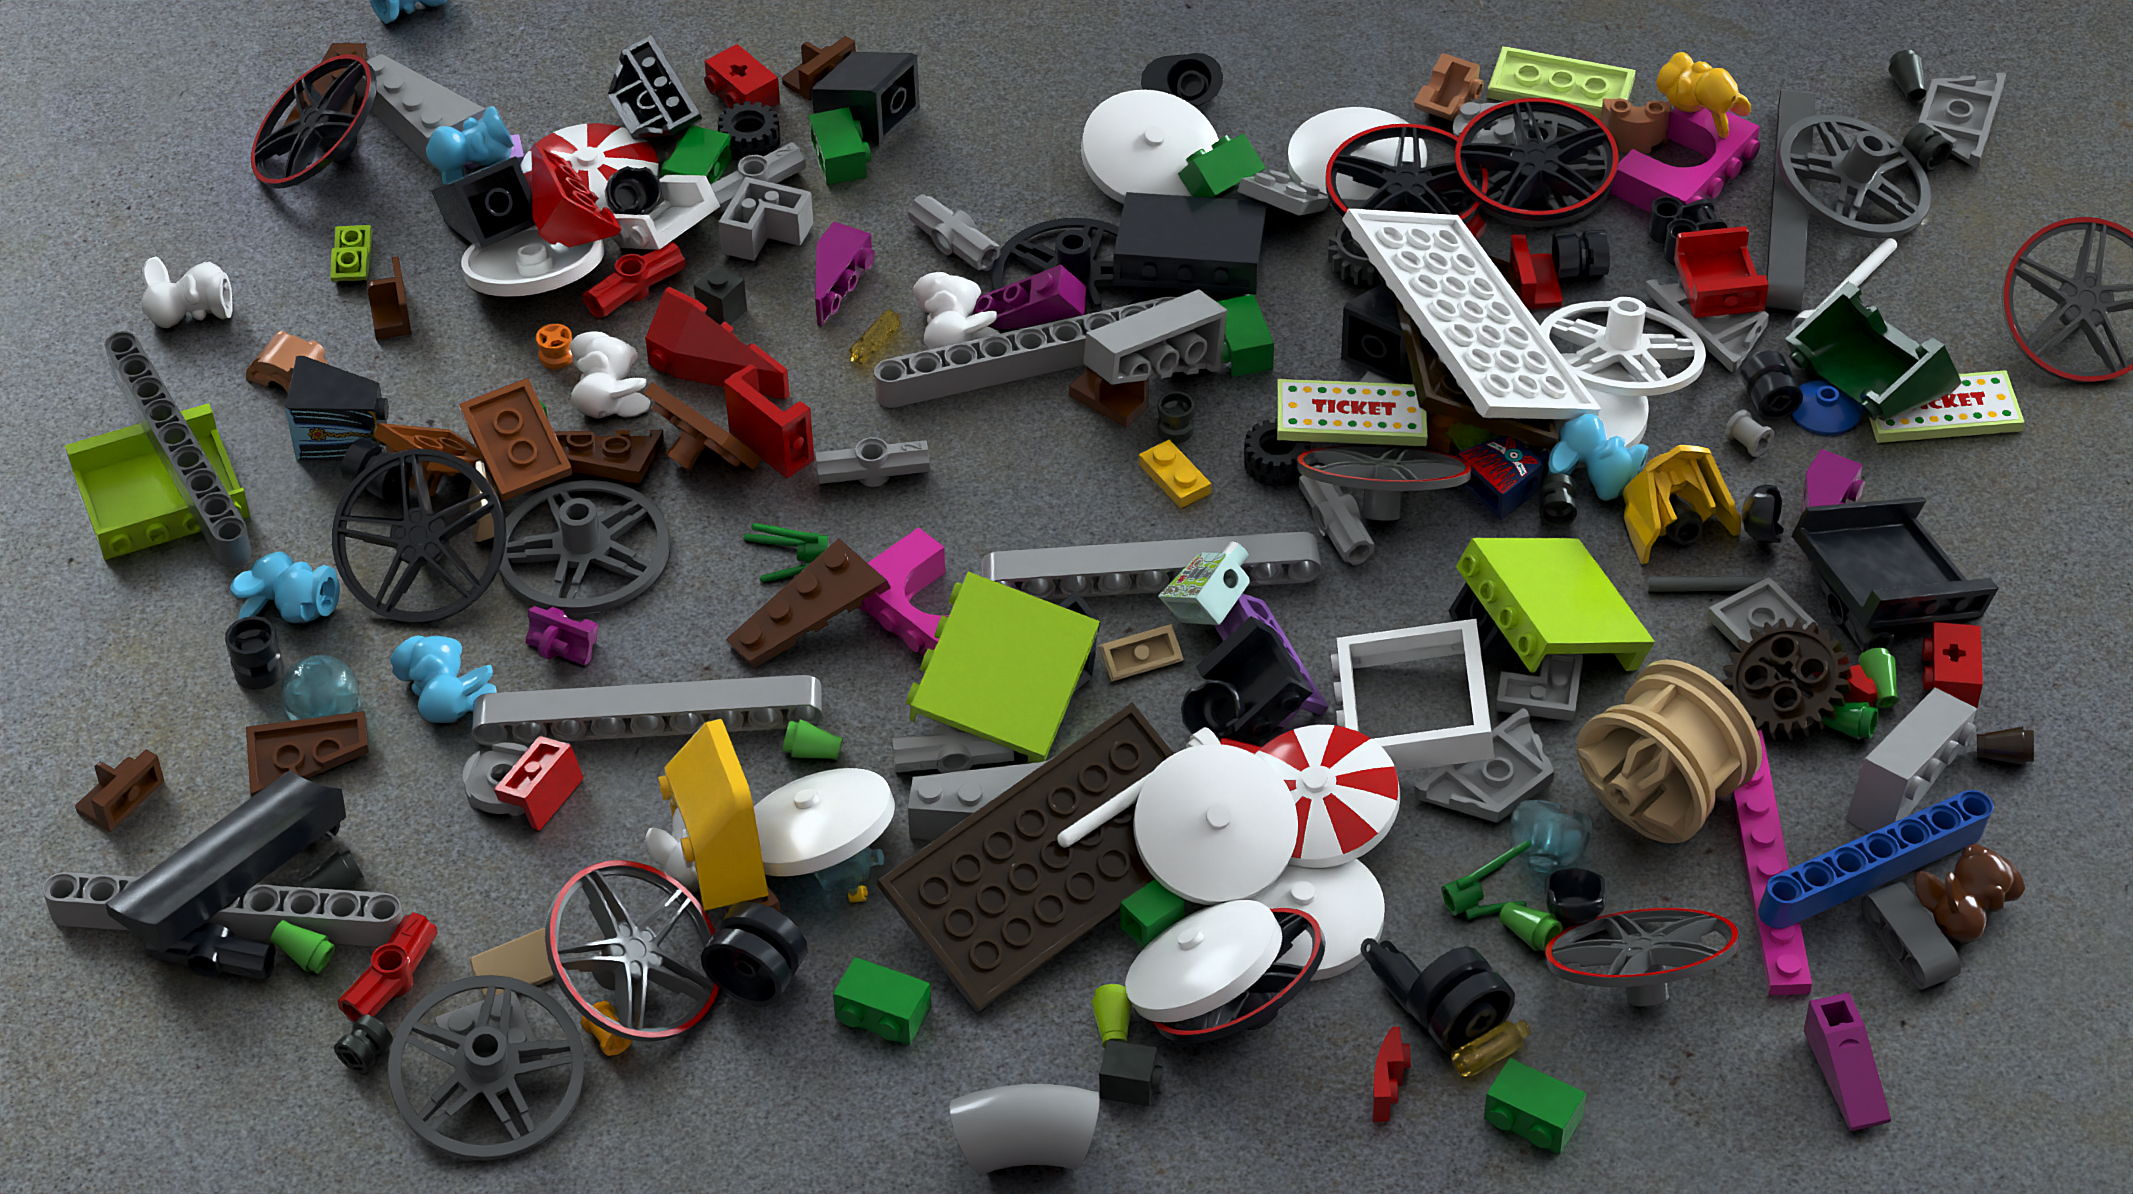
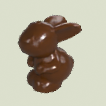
(1979, 883)

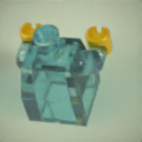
(851, 873)

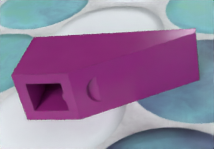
(840, 261)
(1035, 300)
(1832, 481)
(1846, 1060)

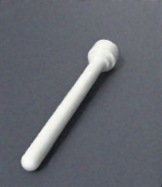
(1856, 276)
(1122, 800)

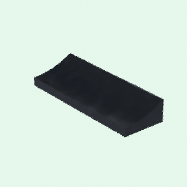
(227, 860)

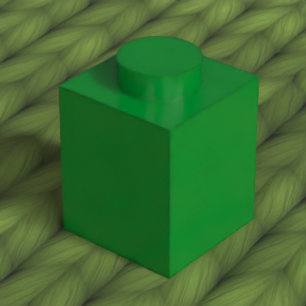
(1150, 912)

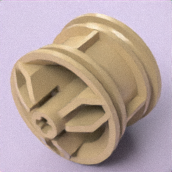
(1669, 751)

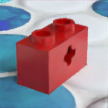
(740, 78)
(1954, 661)

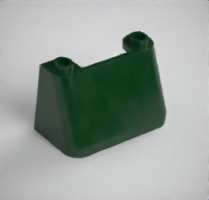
(1871, 358)

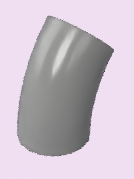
(1025, 1126)

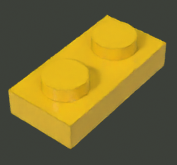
(1175, 474)

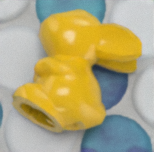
(1700, 86)

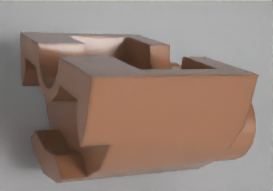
(1450, 86)
(1636, 126)
(279, 357)

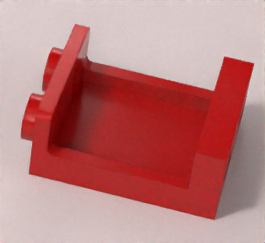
(1719, 272)
(776, 436)

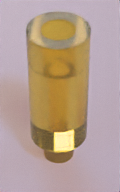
(1489, 1048)

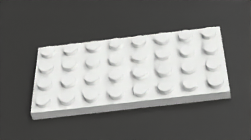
(1470, 315)

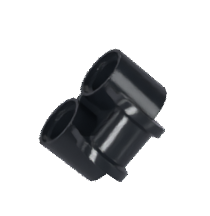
(1670, 218)

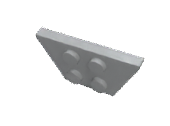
(1963, 113)
(1724, 336)
(1493, 785)

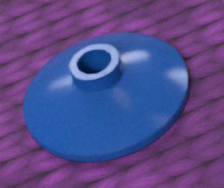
(1826, 410)

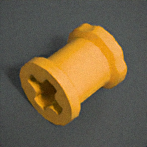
(610, 1043)

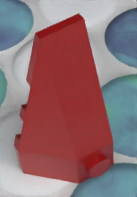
(563, 206)
(702, 351)

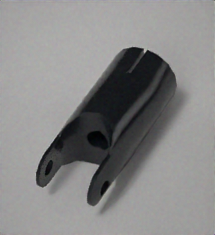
(1392, 968)

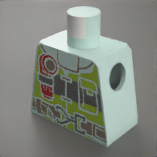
(1208, 586)

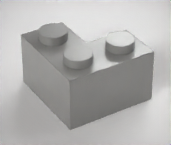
(764, 212)

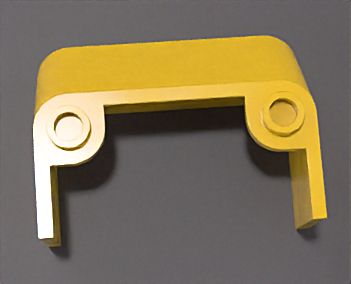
(717, 817)

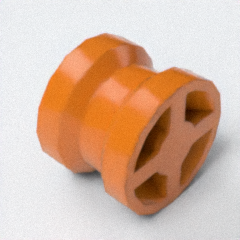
(554, 346)

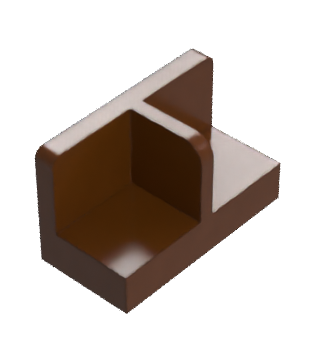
(816, 65)
(389, 305)
(1116, 401)
(120, 789)

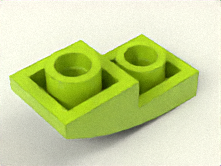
(351, 253)

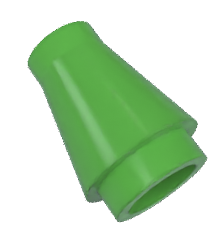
(1881, 668)
(809, 741)
(1530, 925)
(304, 946)

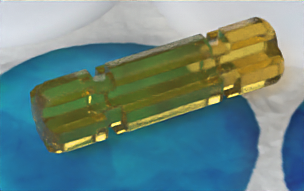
(874, 337)

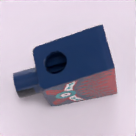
(1504, 473)

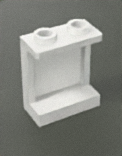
(685, 204)

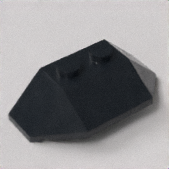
(650, 93)

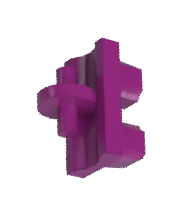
(561, 636)

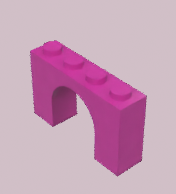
(1646, 179)
(908, 569)

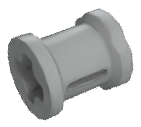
(1749, 433)

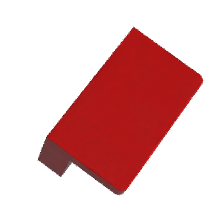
(1534, 275)
(541, 780)

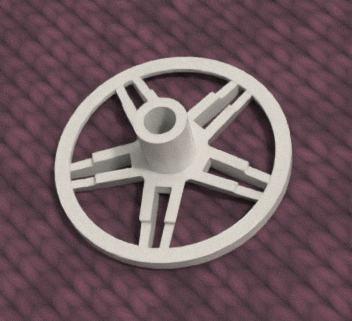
(1625, 343)

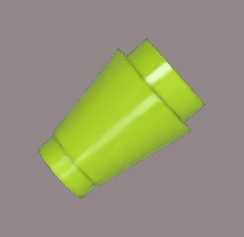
(1112, 1012)

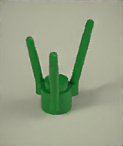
(808, 546)
(1465, 892)

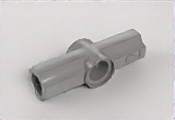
(770, 168)
(953, 232)
(872, 462)
(1339, 518)
(947, 750)

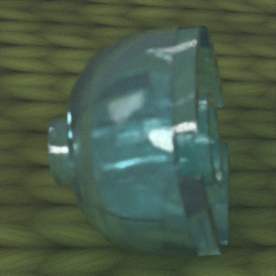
(319, 688)
(1554, 836)

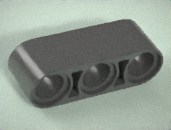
(1910, 935)

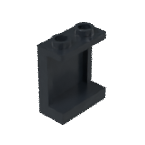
(1263, 674)

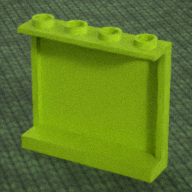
(131, 492)
(1552, 599)
(1003, 666)

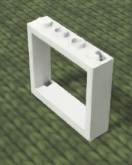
(1410, 644)

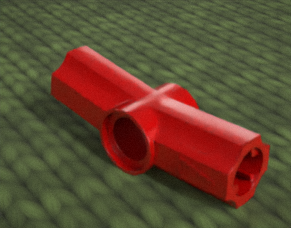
(633, 279)
(390, 968)

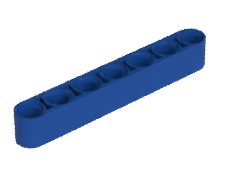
(1875, 859)

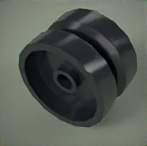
(754, 953)
(1459, 998)

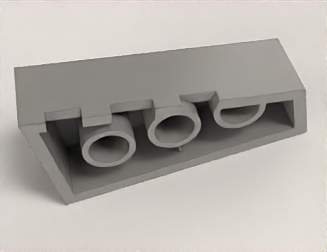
(414, 104)
(1159, 341)
(1910, 760)
(948, 798)

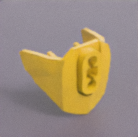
(1681, 471)

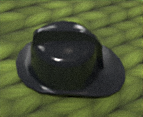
(1187, 76)

